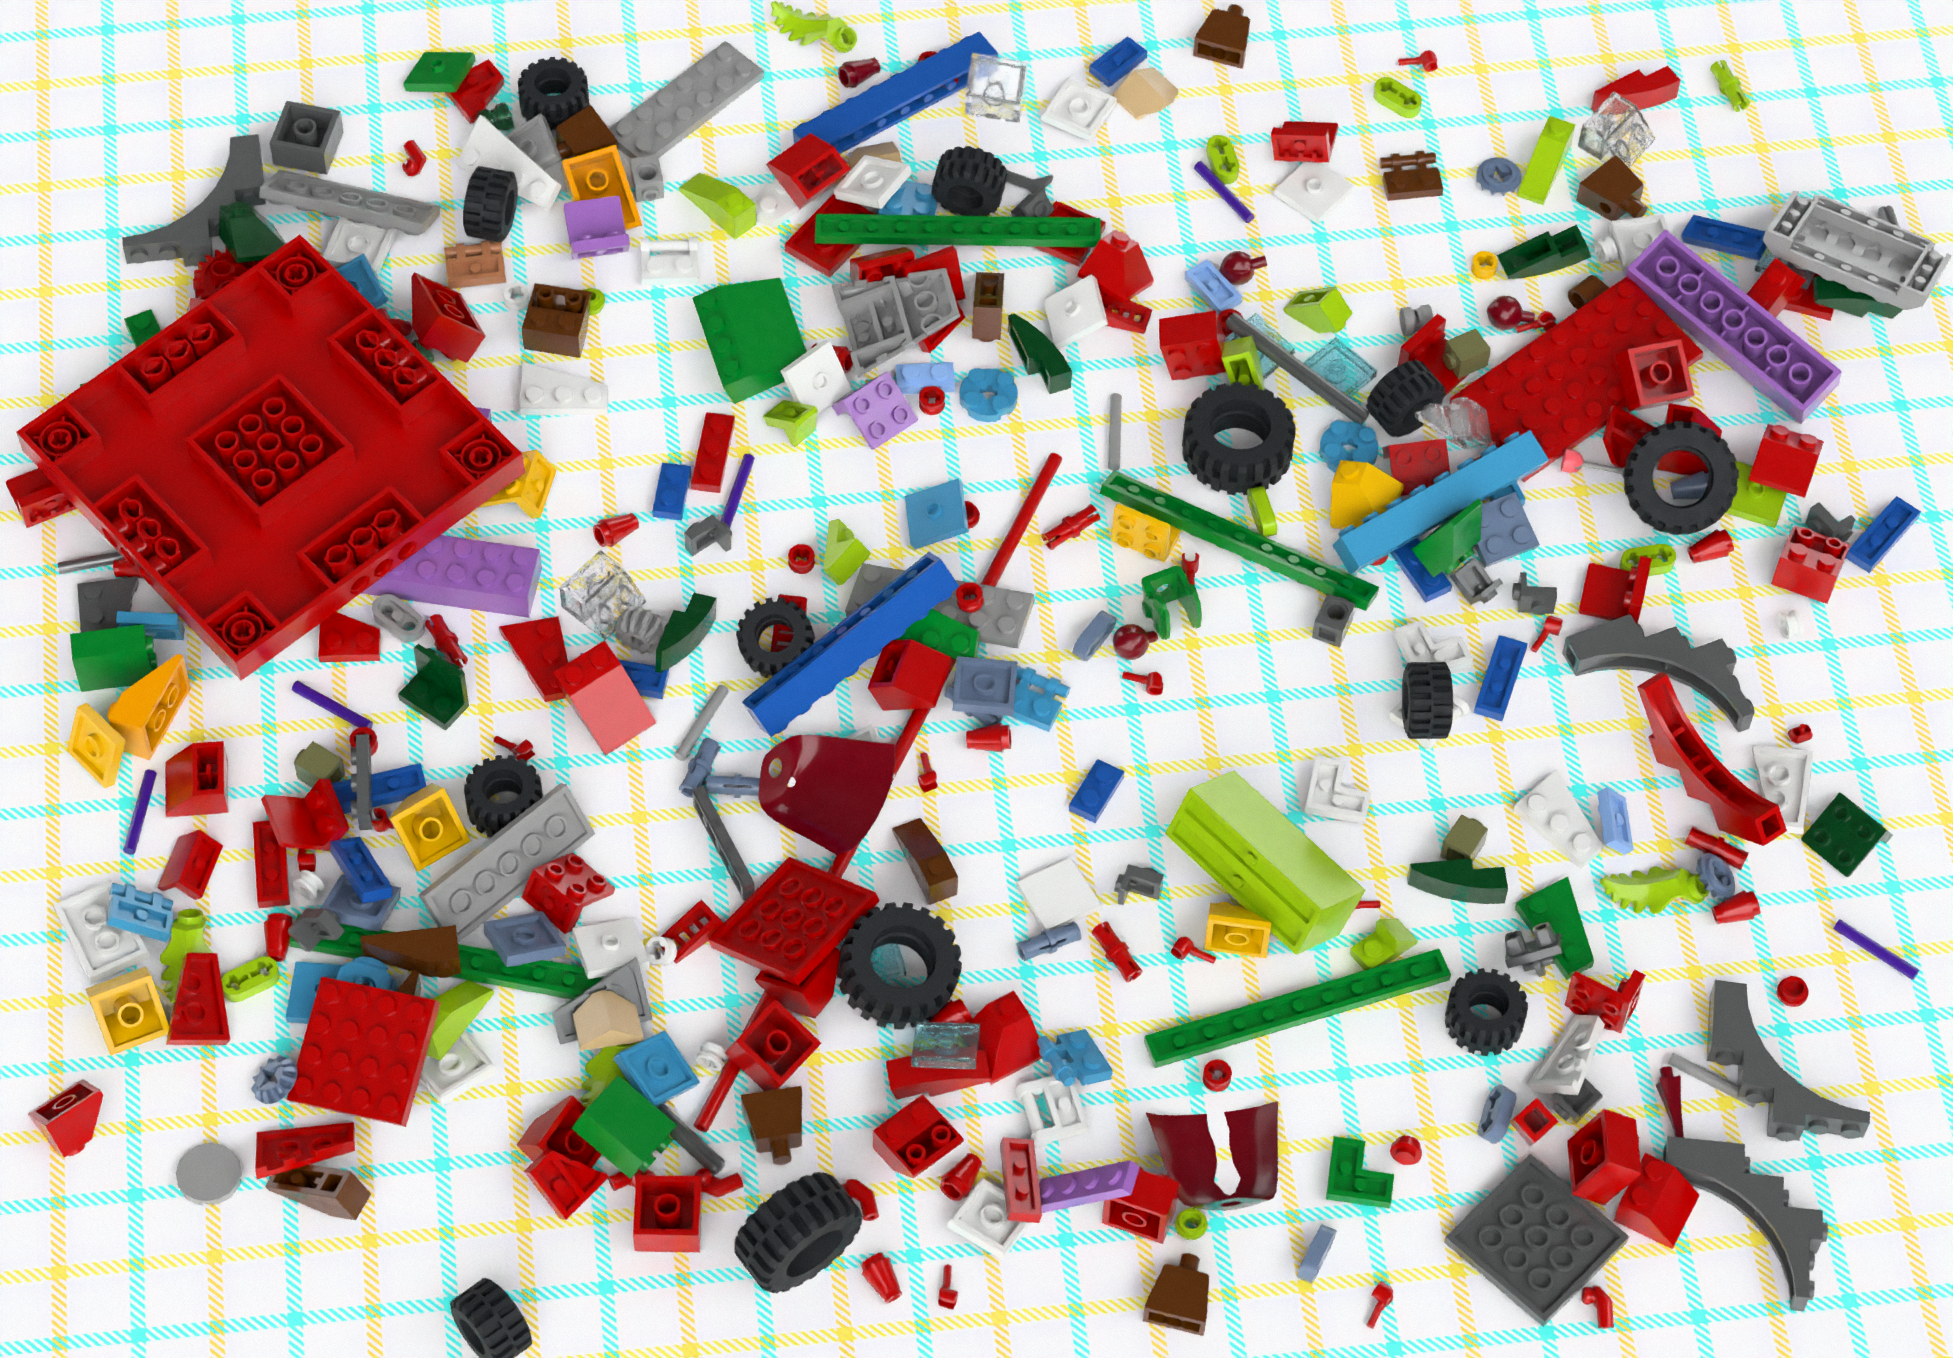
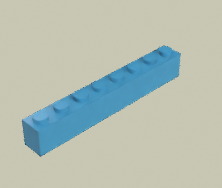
(1438, 503)

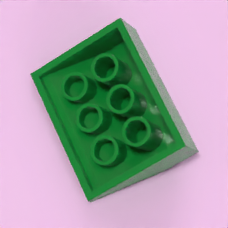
(750, 334)

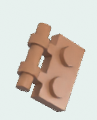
(475, 270)

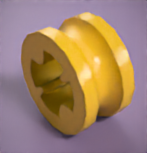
(1487, 271)

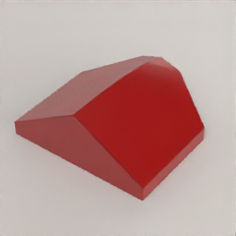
(1621, 434)

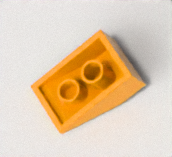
(601, 176)
(150, 706)

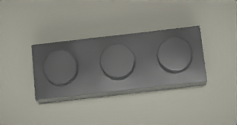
(362, 782)

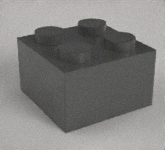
(306, 137)

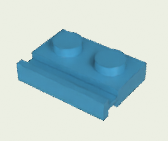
(159, 625)

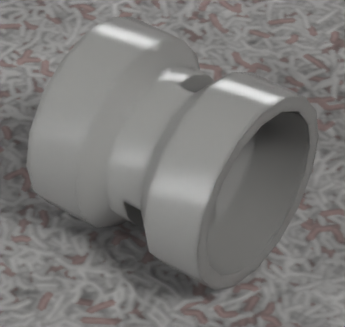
(1414, 319)

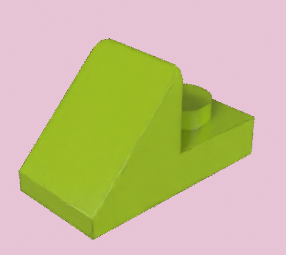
(795, 418)
(843, 552)
(1383, 945)

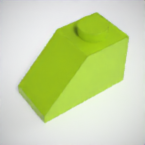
(1320, 309)
(1243, 362)

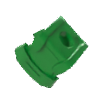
(1178, 589)

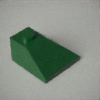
(247, 233)

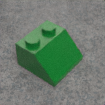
(1451, 541)

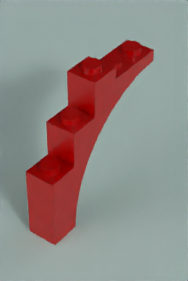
(1705, 778)

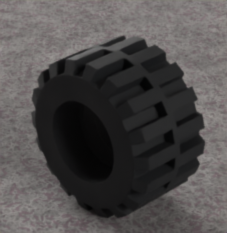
(552, 77)
(969, 181)
(490, 204)
(1402, 394)
(763, 617)
(1427, 700)
(497, 777)
(1490, 990)
(490, 1321)

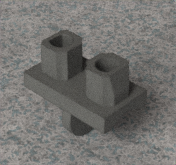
(1535, 953)

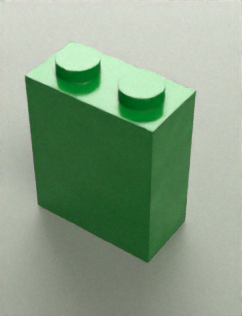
(112, 657)
(625, 1127)

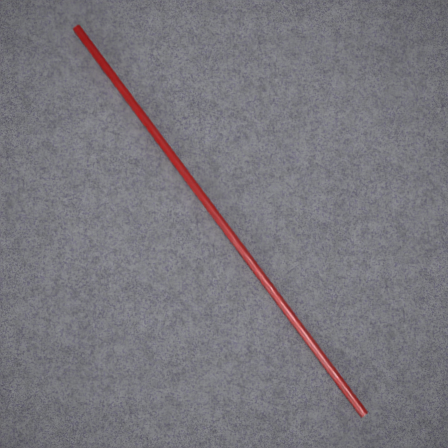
(902, 748)

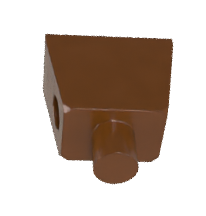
(1223, 37)
(583, 134)
(1612, 191)
(774, 1121)
(1179, 1297)

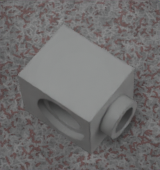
(647, 178)

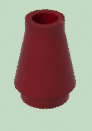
(856, 72)

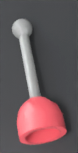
(1573, 461)

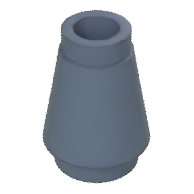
(1690, 487)

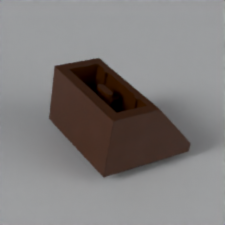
(556, 320)

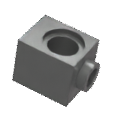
(1333, 630)

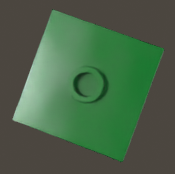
(439, 72)

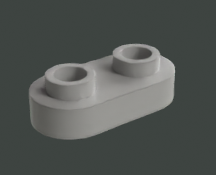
(400, 619)

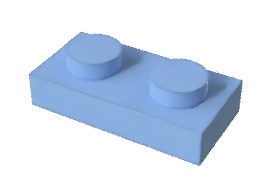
(1213, 286)
(915, 377)
(1615, 821)

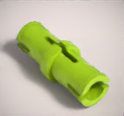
(1730, 85)

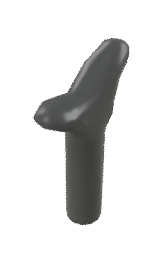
(1028, 183)

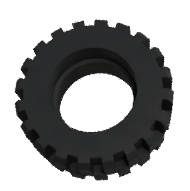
(1244, 409)
(1690, 438)
(904, 927)
(797, 1232)

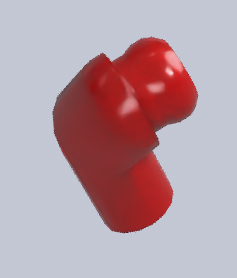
(1603, 1304)

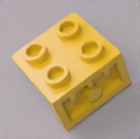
(531, 488)
(1143, 533)

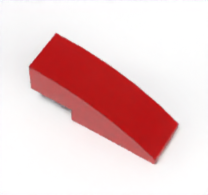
(1641, 89)
(911, 1081)

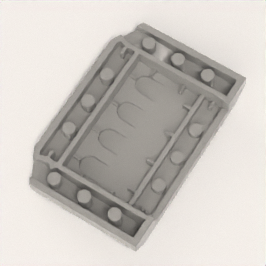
(1856, 250)

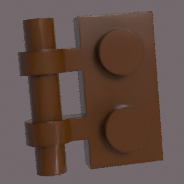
(1411, 183)

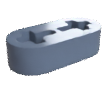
(1094, 635)
(1497, 1114)
(1317, 1253)

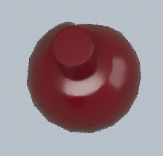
(1239, 267)
(1507, 313)
(1132, 641)

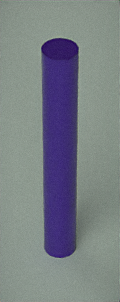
(1224, 192)
(737, 489)
(331, 705)
(139, 812)
(1876, 949)

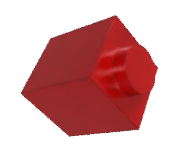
(1533, 1121)

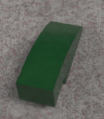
(1544, 254)
(1855, 303)
(1039, 354)
(685, 631)
(1459, 881)

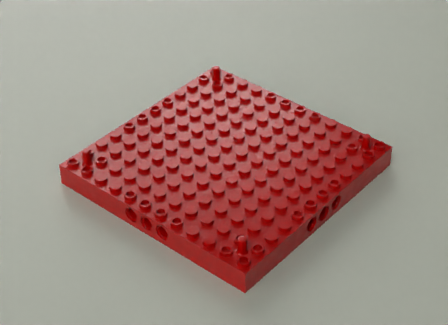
(271, 455)

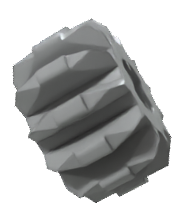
(640, 629)

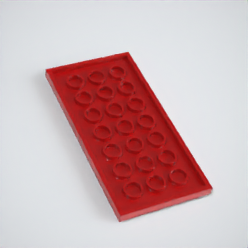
(1570, 373)

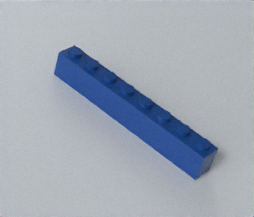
(897, 97)
(850, 644)

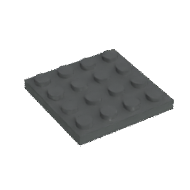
(1536, 1240)

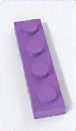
(1088, 1186)

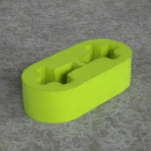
(1397, 97)
(1228, 158)
(1262, 511)
(1652, 551)
(250, 979)

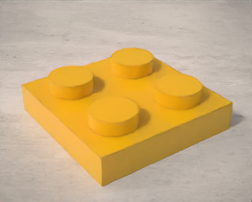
(96, 745)

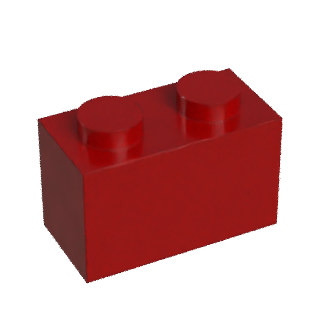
(1776, 287)

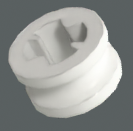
(1605, 250)
(512, 290)
(1790, 624)
(308, 885)
(670, 950)
(711, 1056)

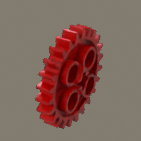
(217, 273)

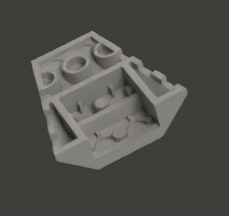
(894, 314)

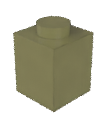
(1466, 353)
(318, 763)
(1464, 839)

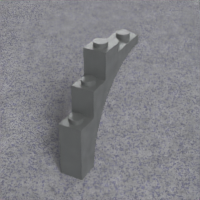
(192, 233)
(1703, 668)
(1761, 1079)
(1791, 1231)

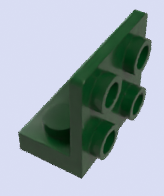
(436, 689)
(1845, 835)

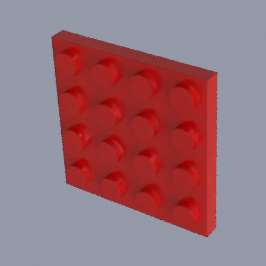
(793, 920)
(364, 1051)

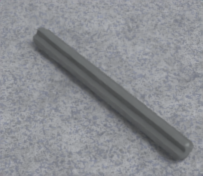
(1298, 369)

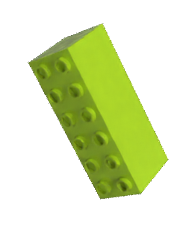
(1265, 861)

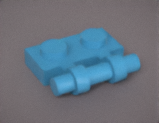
(1034, 707)
(140, 912)
(1081, 1056)

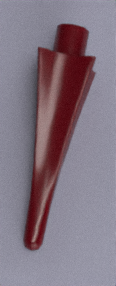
(1670, 1093)

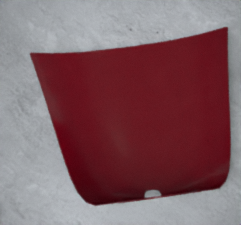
(835, 790)
(1192, 1158)

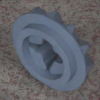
(1505, 169)
(1716, 876)
(285, 1073)

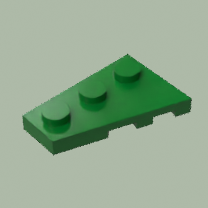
(944, 635)
(1559, 908)

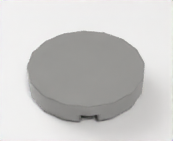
(208, 1174)

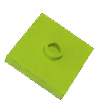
(1756, 501)

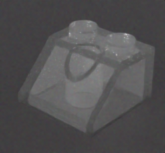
(996, 88)

